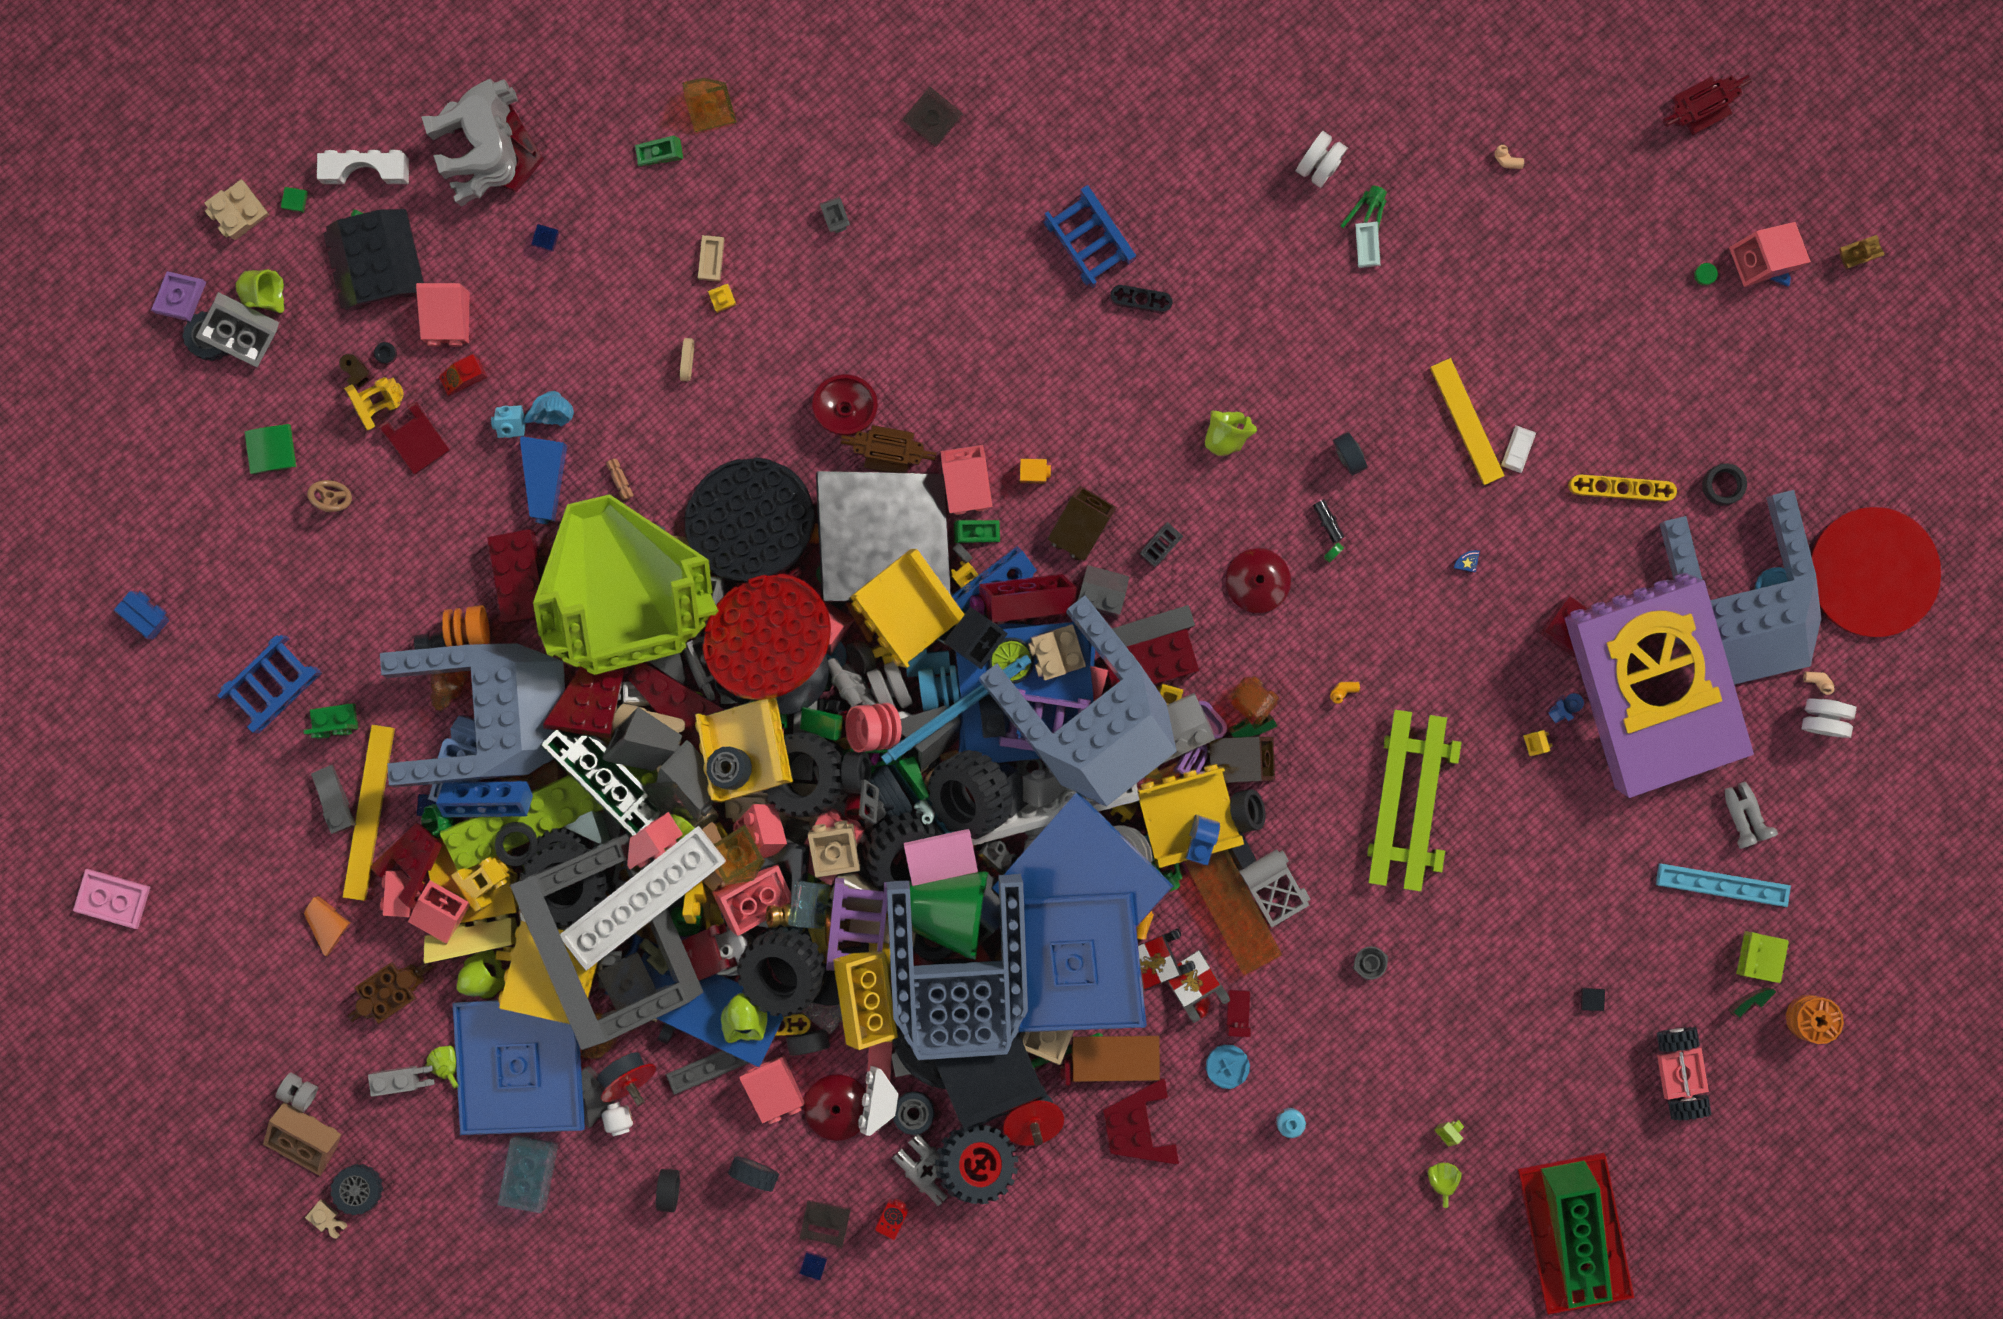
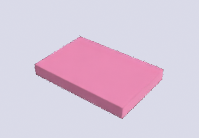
(940, 857)
(111, 898)

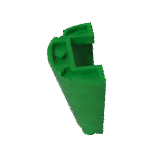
(950, 911)

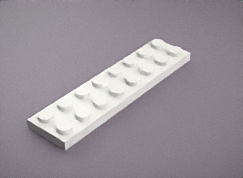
(1034, 817)
(642, 898)

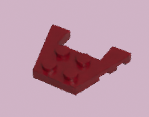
(526, 152)
(415, 855)
(1130, 1129)

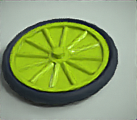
(1008, 652)

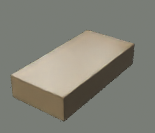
(711, 258)

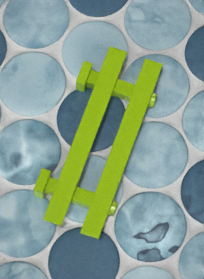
(1432, 751)

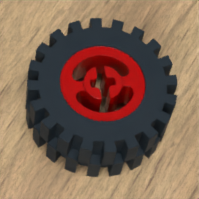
(960, 1147)

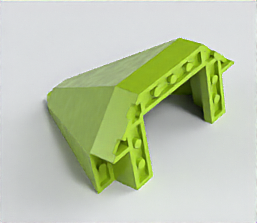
(619, 589)

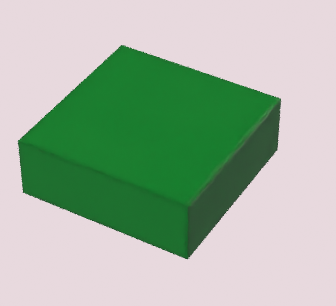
(294, 199)

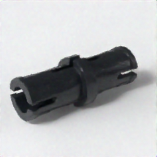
(1328, 521)

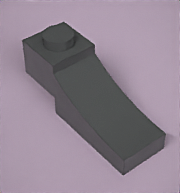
(333, 800)

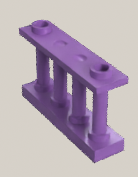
(1011, 738)
(840, 914)

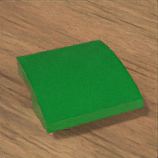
(270, 449)

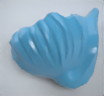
(550, 409)

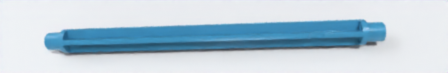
(949, 714)

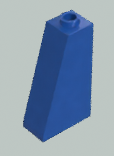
(543, 476)

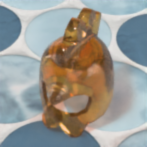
(446, 687)

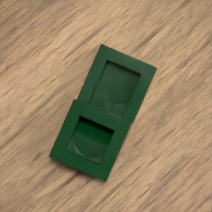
(1246, 729)
(1757, 998)

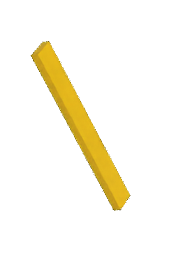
(368, 812)

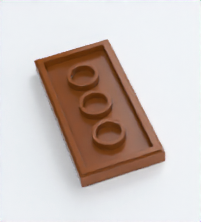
(1115, 1058)

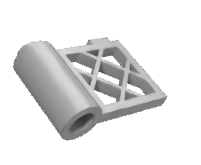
(1269, 870)

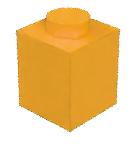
(1034, 471)

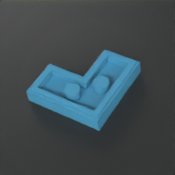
(929, 660)

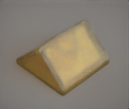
(741, 857)

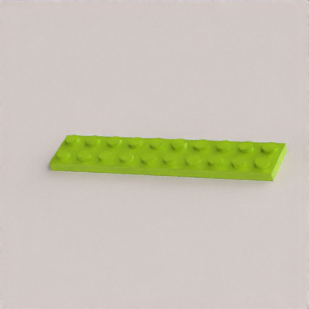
(550, 808)

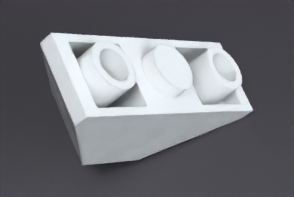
(878, 1102)

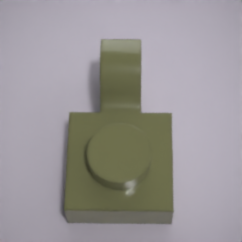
(656, 958)

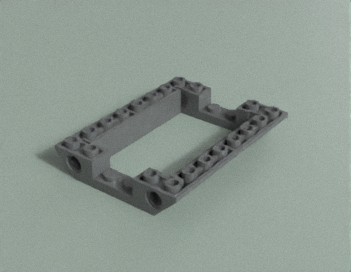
(586, 1028)

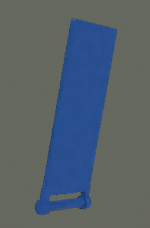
(703, 1014)

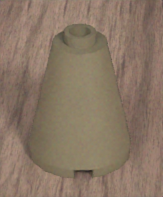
(856, 881)

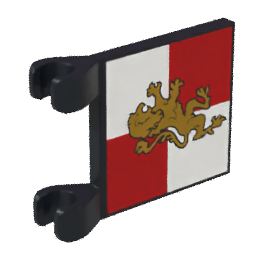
(1158, 961)

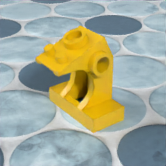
(392, 396)
(495, 874)

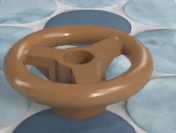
(329, 499)

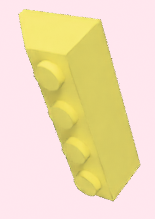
(472, 939)

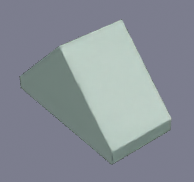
(591, 826)

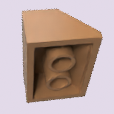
(301, 1138)

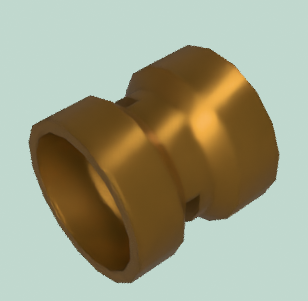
(778, 915)

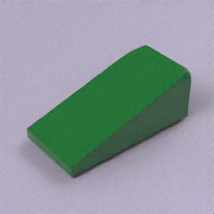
(659, 151)
(976, 531)
(821, 723)
(911, 773)

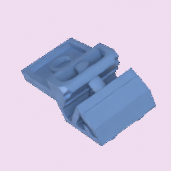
(460, 744)

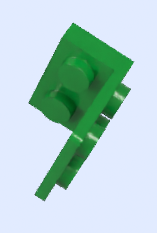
(334, 719)

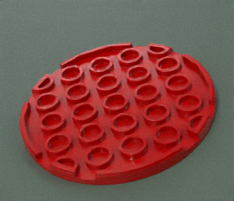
(1876, 572)
(767, 637)

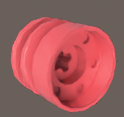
(873, 727)

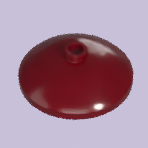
(847, 393)
(1242, 582)
(832, 1091)

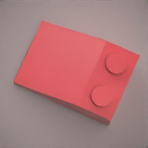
(746, 902)

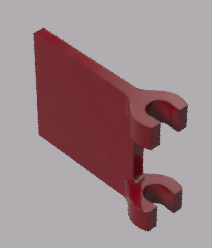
(416, 440)
(705, 954)

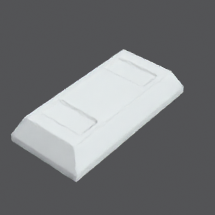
(1518, 449)

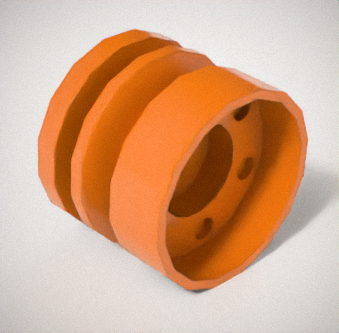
(470, 629)
(1802, 1016)

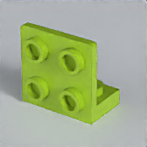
(1762, 957)

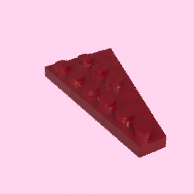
(673, 699)
(588, 704)

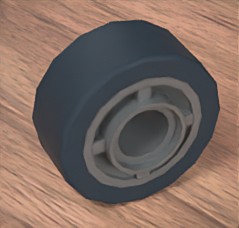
(1350, 453)
(739, 771)
(914, 1125)

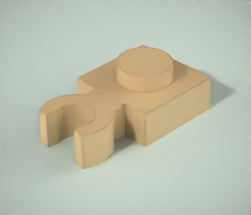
(323, 1217)

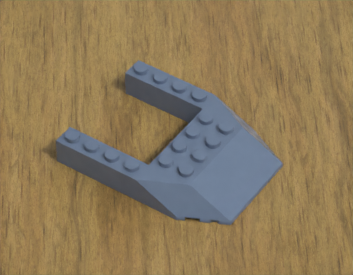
(1769, 626)
(511, 701)
(1110, 740)
(959, 1005)

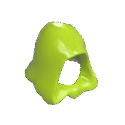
(261, 290)
(1224, 436)
(476, 979)
(743, 1015)

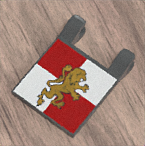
(1197, 985)

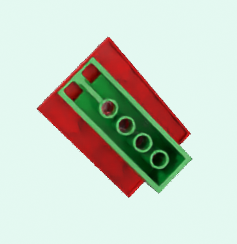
(1575, 1233)

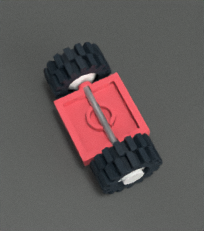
(1683, 1073)

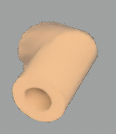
(1506, 160)
(1821, 680)

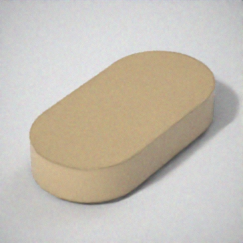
(687, 359)

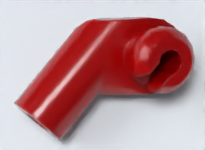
(1202, 1007)

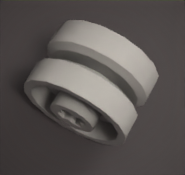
(887, 689)

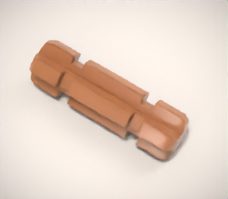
(619, 479)

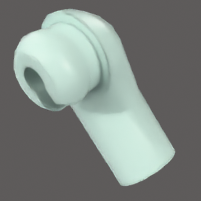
(925, 808)

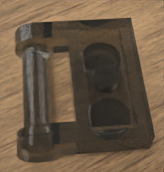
(825, 1216)

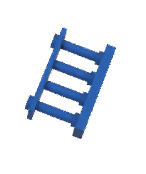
(1111, 235)
(275, 705)

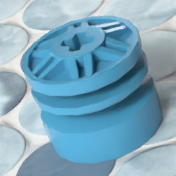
(938, 689)

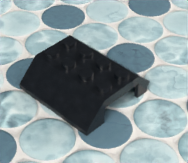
(373, 257)

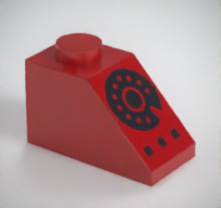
(462, 374)
(892, 1218)

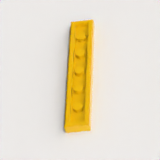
(1467, 421)

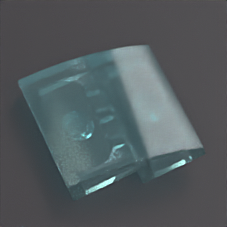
(809, 904)

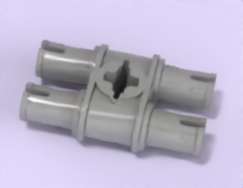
(850, 684)
(914, 1170)

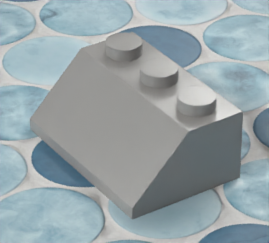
(237, 329)
(1189, 725)

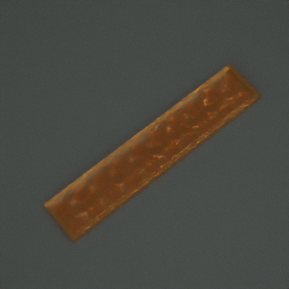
(1231, 905)

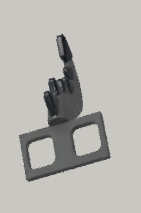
(877, 809)

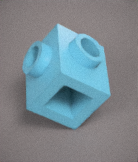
(508, 421)

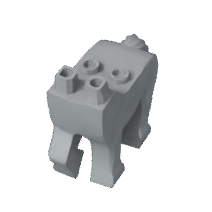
(483, 119)

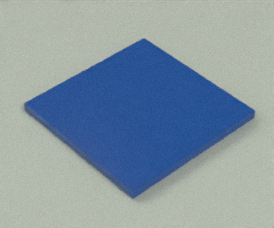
(1064, 687)
(1087, 857)
(1082, 964)
(515, 1071)

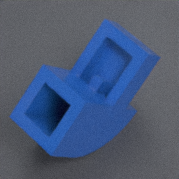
(1204, 837)

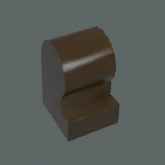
(356, 369)

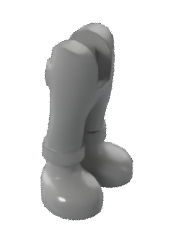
(1752, 808)

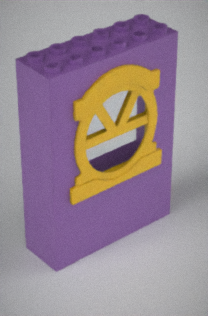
(1669, 742)

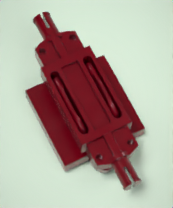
(1706, 103)

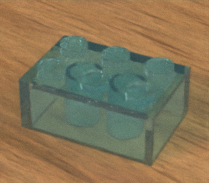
(528, 1174)

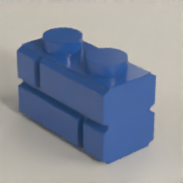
(142, 614)

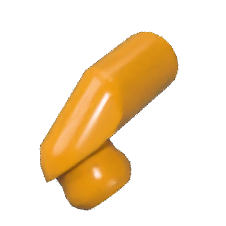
(1342, 689)

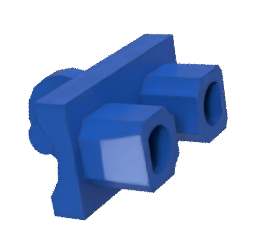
(1566, 707)

